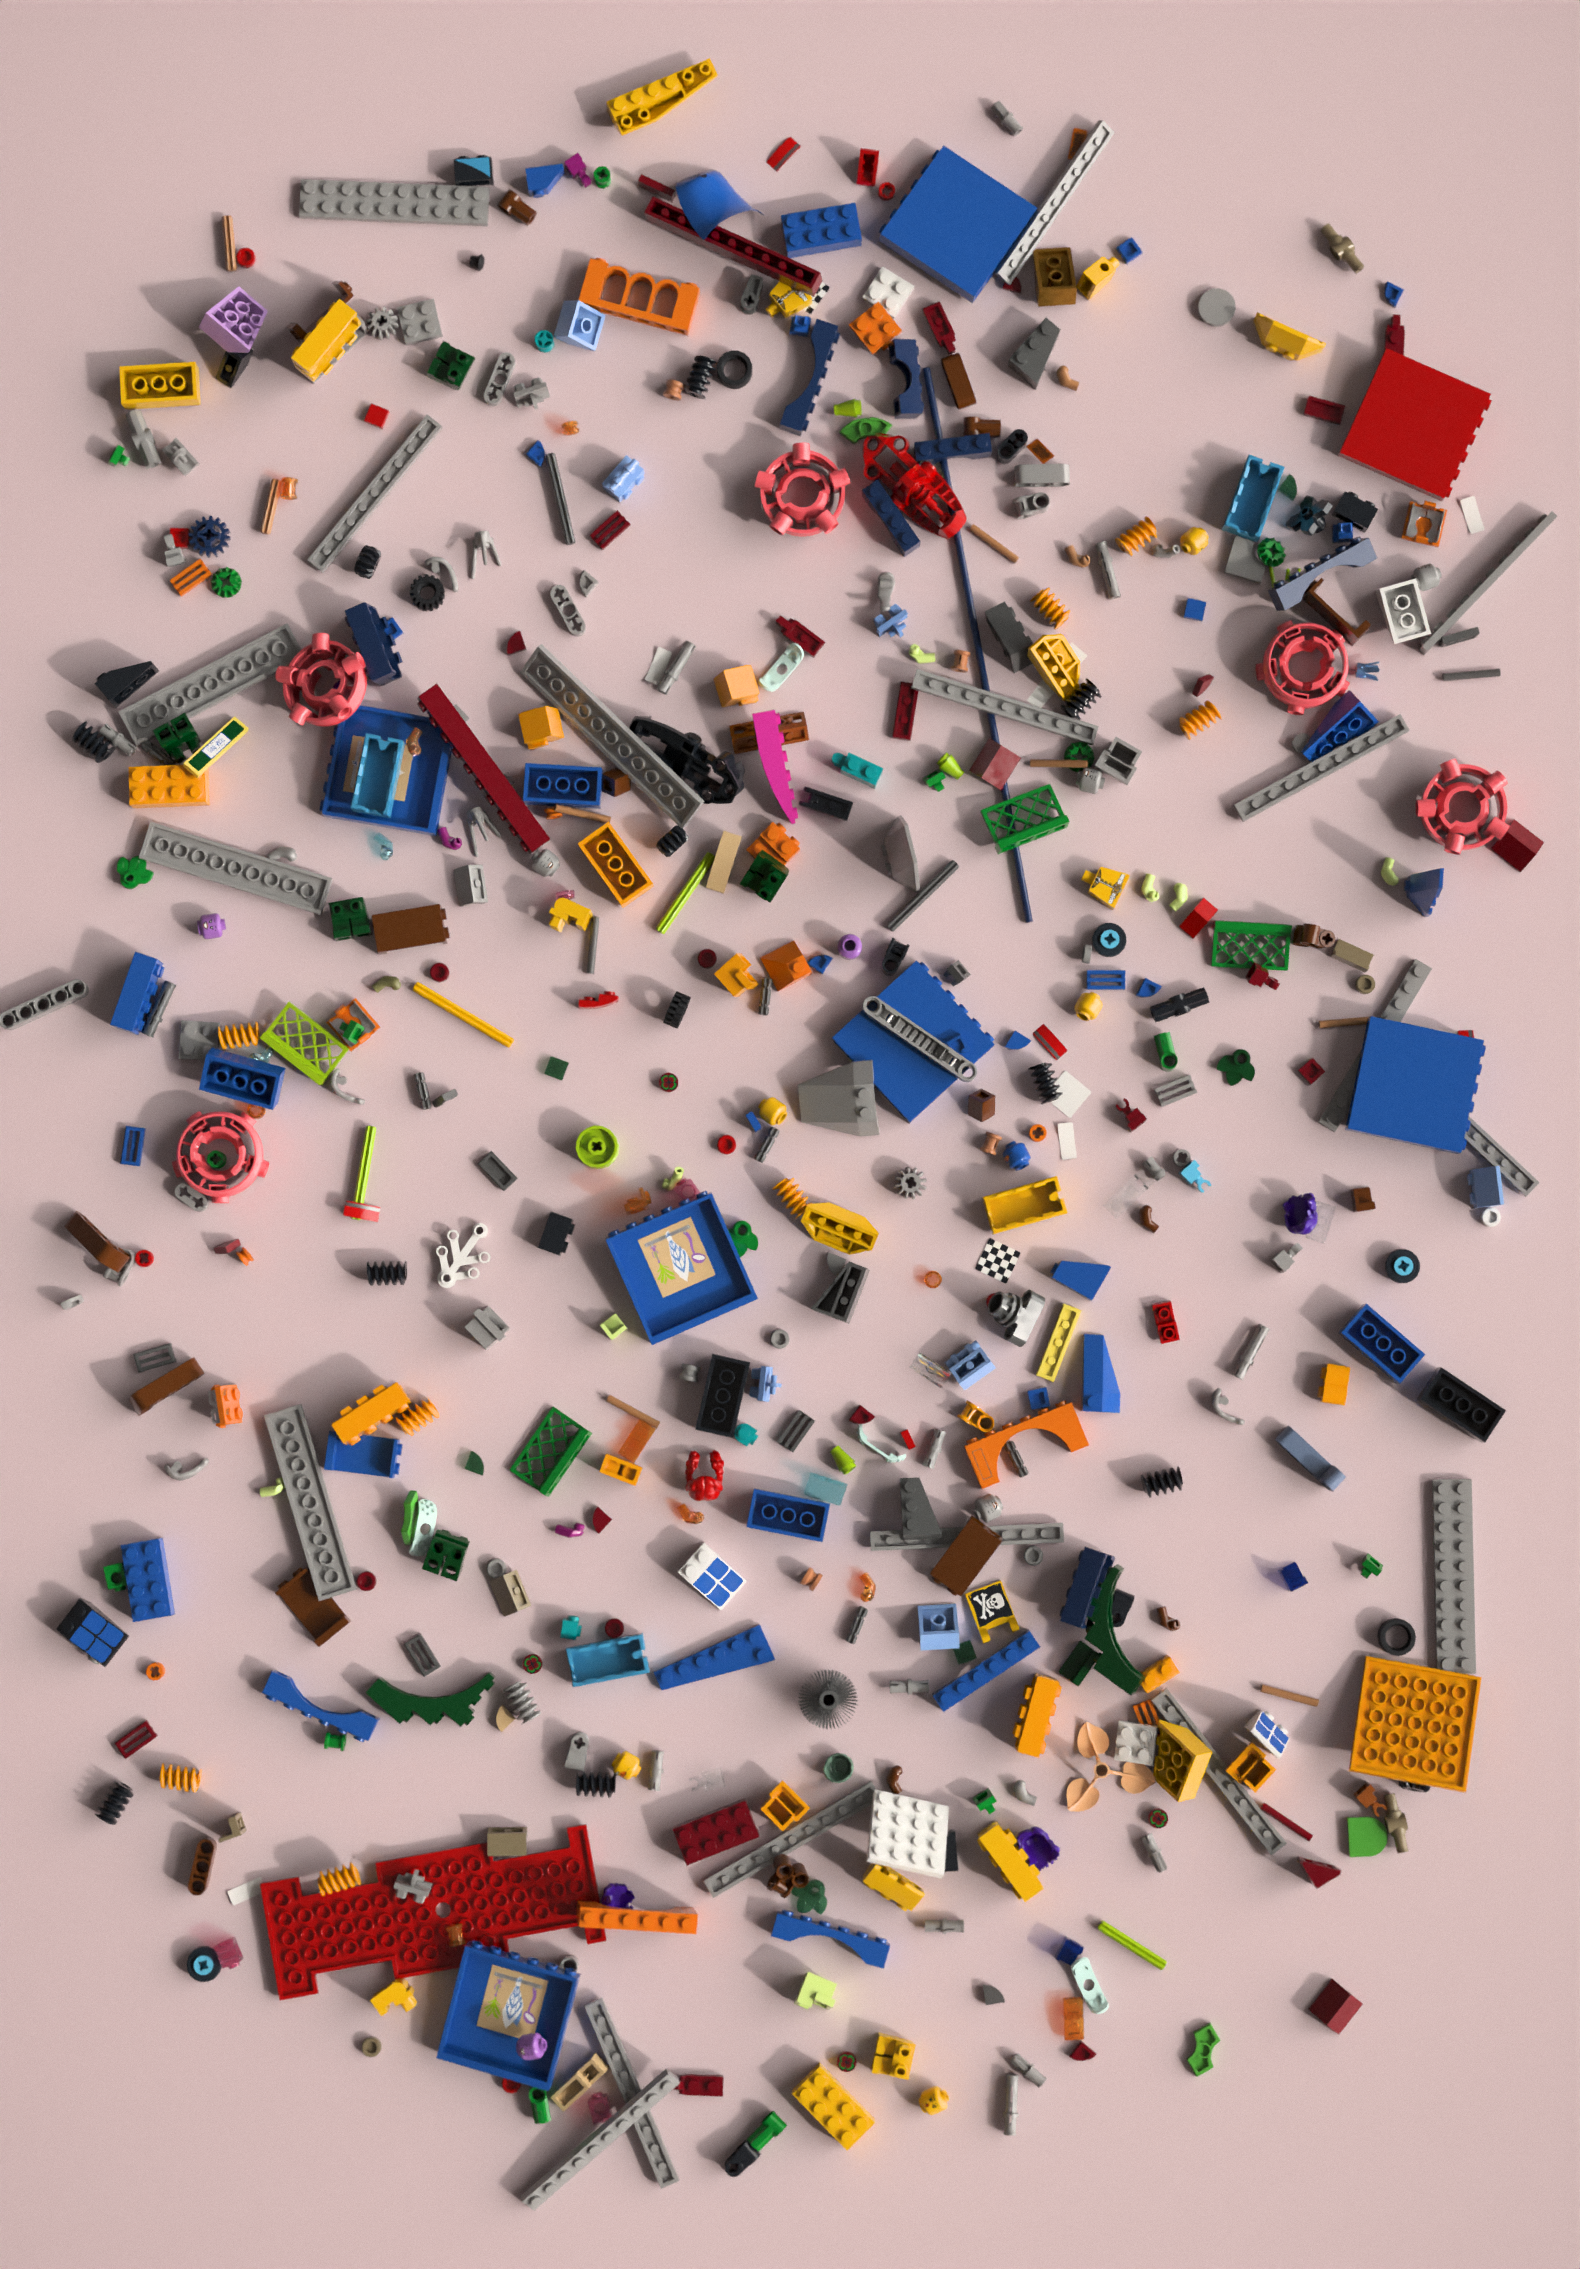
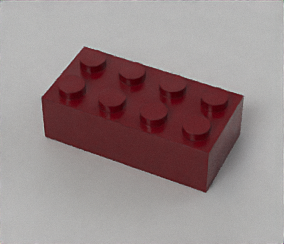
(716, 1831)

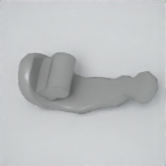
(435, 561)
(885, 587)
(335, 1079)
(1217, 1399)
(174, 1471)

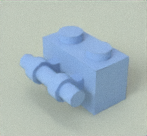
(624, 478)
(971, 1368)

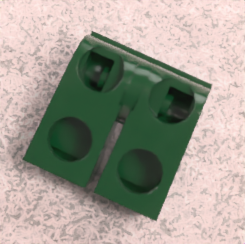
(450, 366)
(179, 740)
(765, 876)
(349, 909)
(446, 1546)

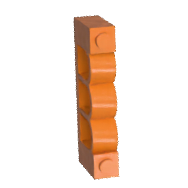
(593, 286)

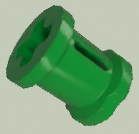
(599, 172)
(220, 1164)
(335, 1741)

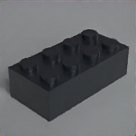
(722, 1395)
(1461, 1404)

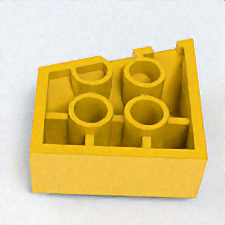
(1180, 1761)
(893, 1886)

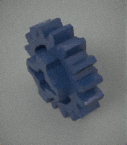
(220, 538)

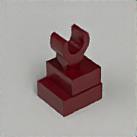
(1258, 975)
(1134, 1118)

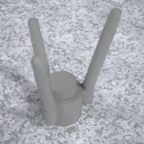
(482, 541)
(477, 817)

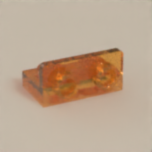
(635, 1205)

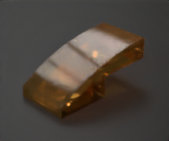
(636, 1441)
(1073, 2018)

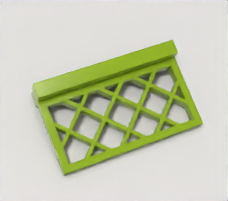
(298, 1059)

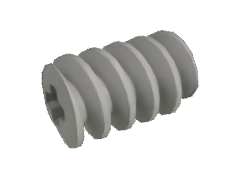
(522, 1702)

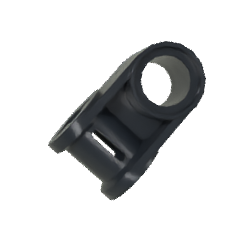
(895, 953)
(1121, 1604)
(744, 2156)

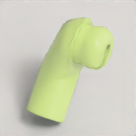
(1147, 889)
(676, 1177)
(273, 1490)

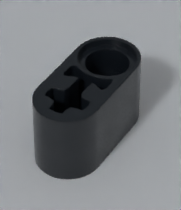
(1008, 443)

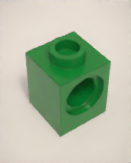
(109, 1572)

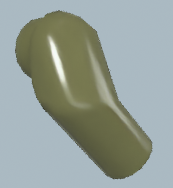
(387, 981)

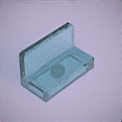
(825, 1489)

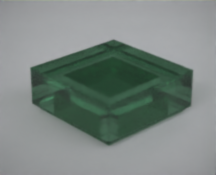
(556, 1068)
(964, 1652)

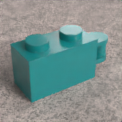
(858, 769)

